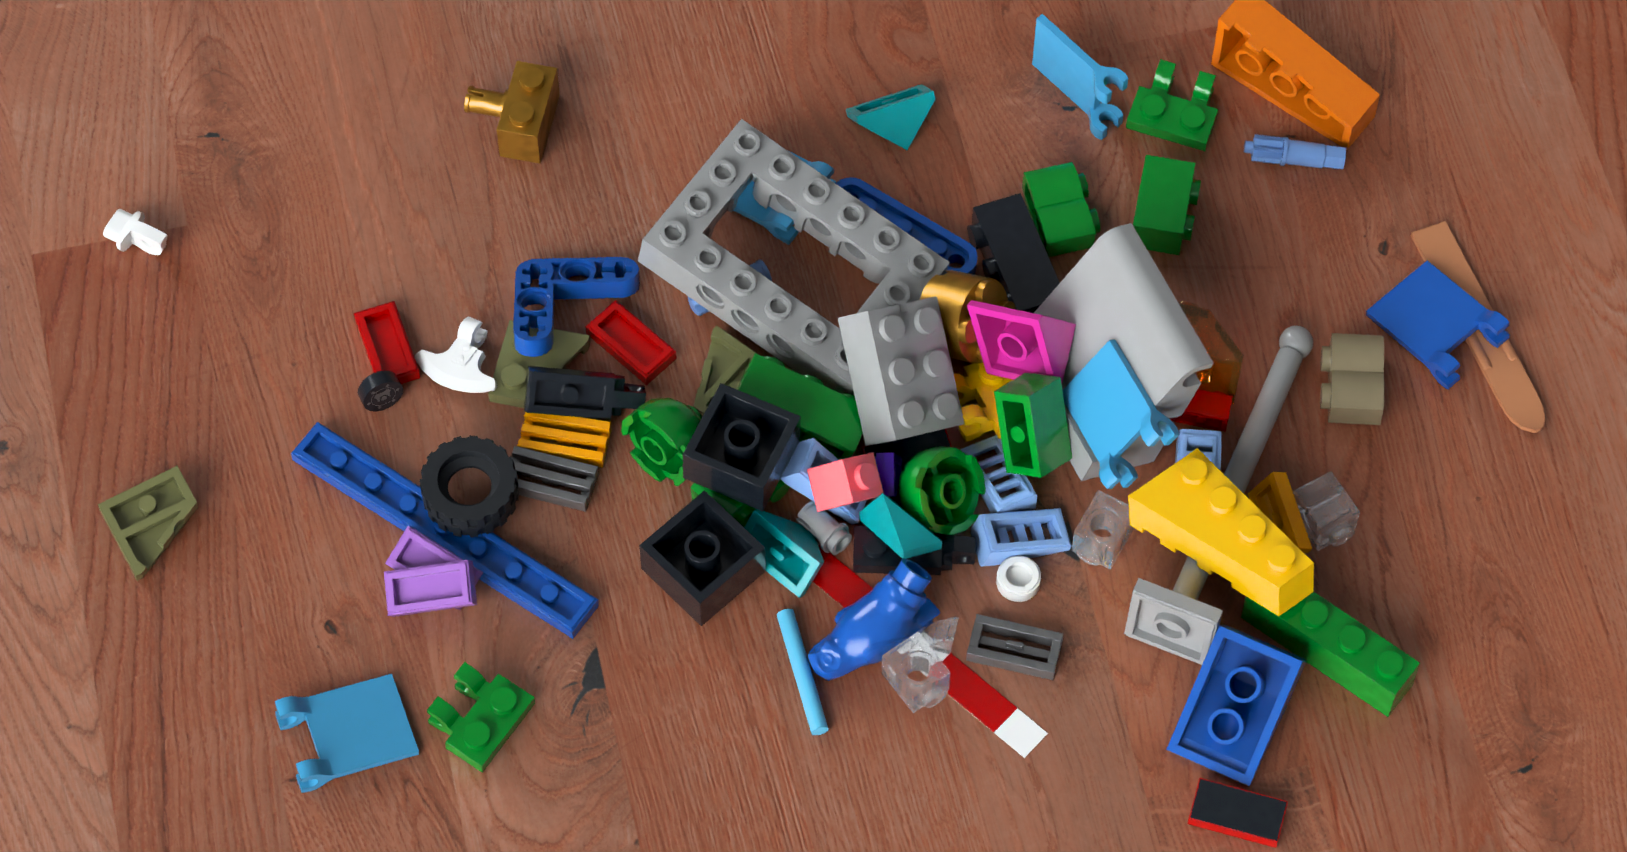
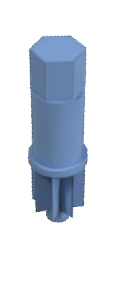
(1294, 152)

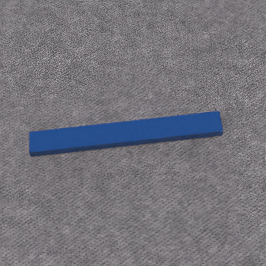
(402, 504)

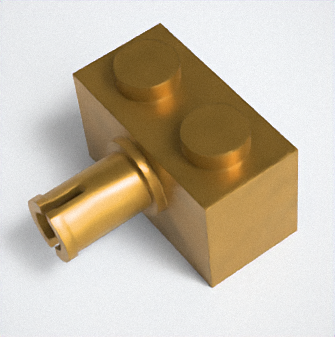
(523, 110)

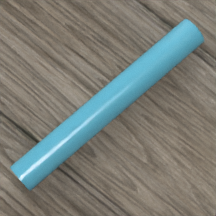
(802, 672)

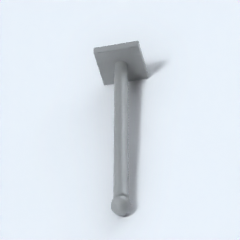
(1175, 617)

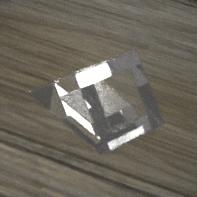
(941, 634)

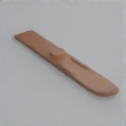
(1501, 364)

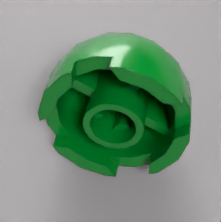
(660, 436)
(942, 489)

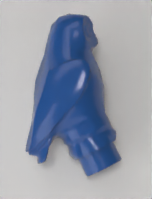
(876, 622)

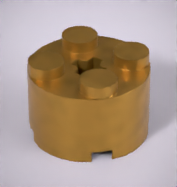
(953, 293)

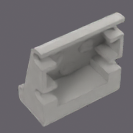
(1124, 298)

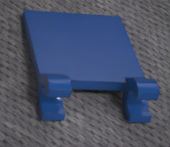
(1434, 317)

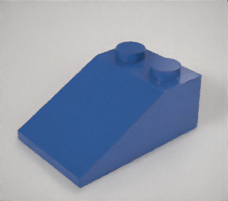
(1236, 704)

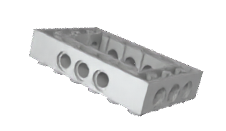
(687, 258)

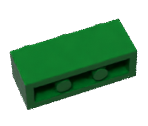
(824, 413)

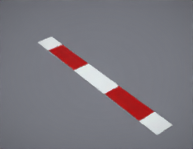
(965, 685)

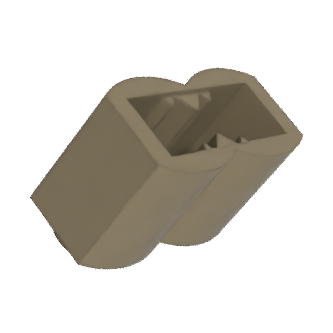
(1354, 379)

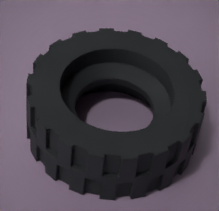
(463, 454)

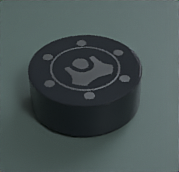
(380, 390)

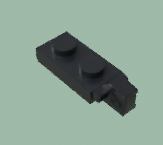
(580, 393)
(875, 556)

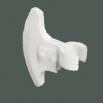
(461, 364)

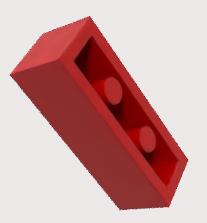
(1207, 410)

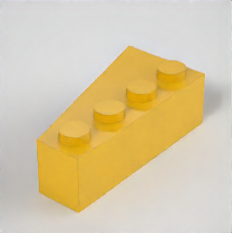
(1218, 526)

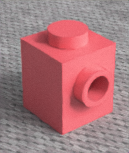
(845, 482)

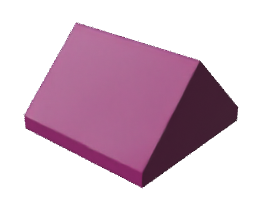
(1020, 341)

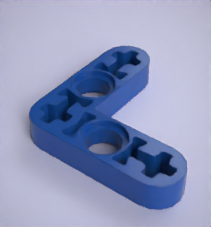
(554, 284)

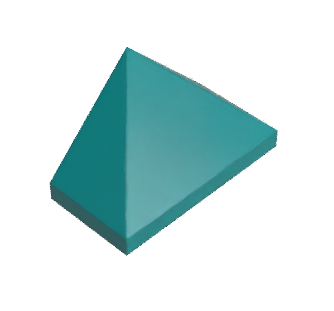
(895, 115)
(898, 528)
(789, 549)

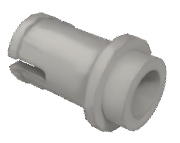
(831, 534)

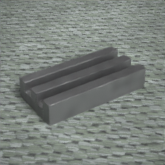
(556, 464)
(1012, 662)

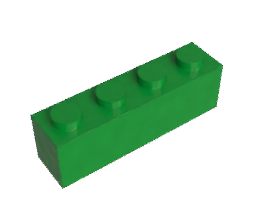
(1339, 649)

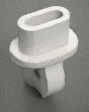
(130, 229)

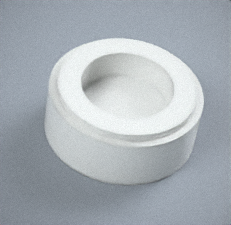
(1018, 578)

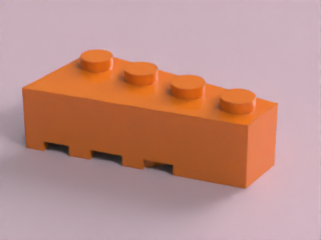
(1292, 71)

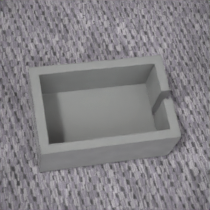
(901, 371)

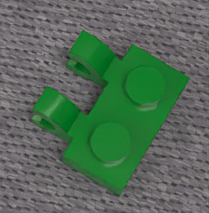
(1173, 117)
(490, 721)

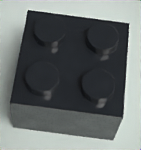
(741, 447)
(702, 558)

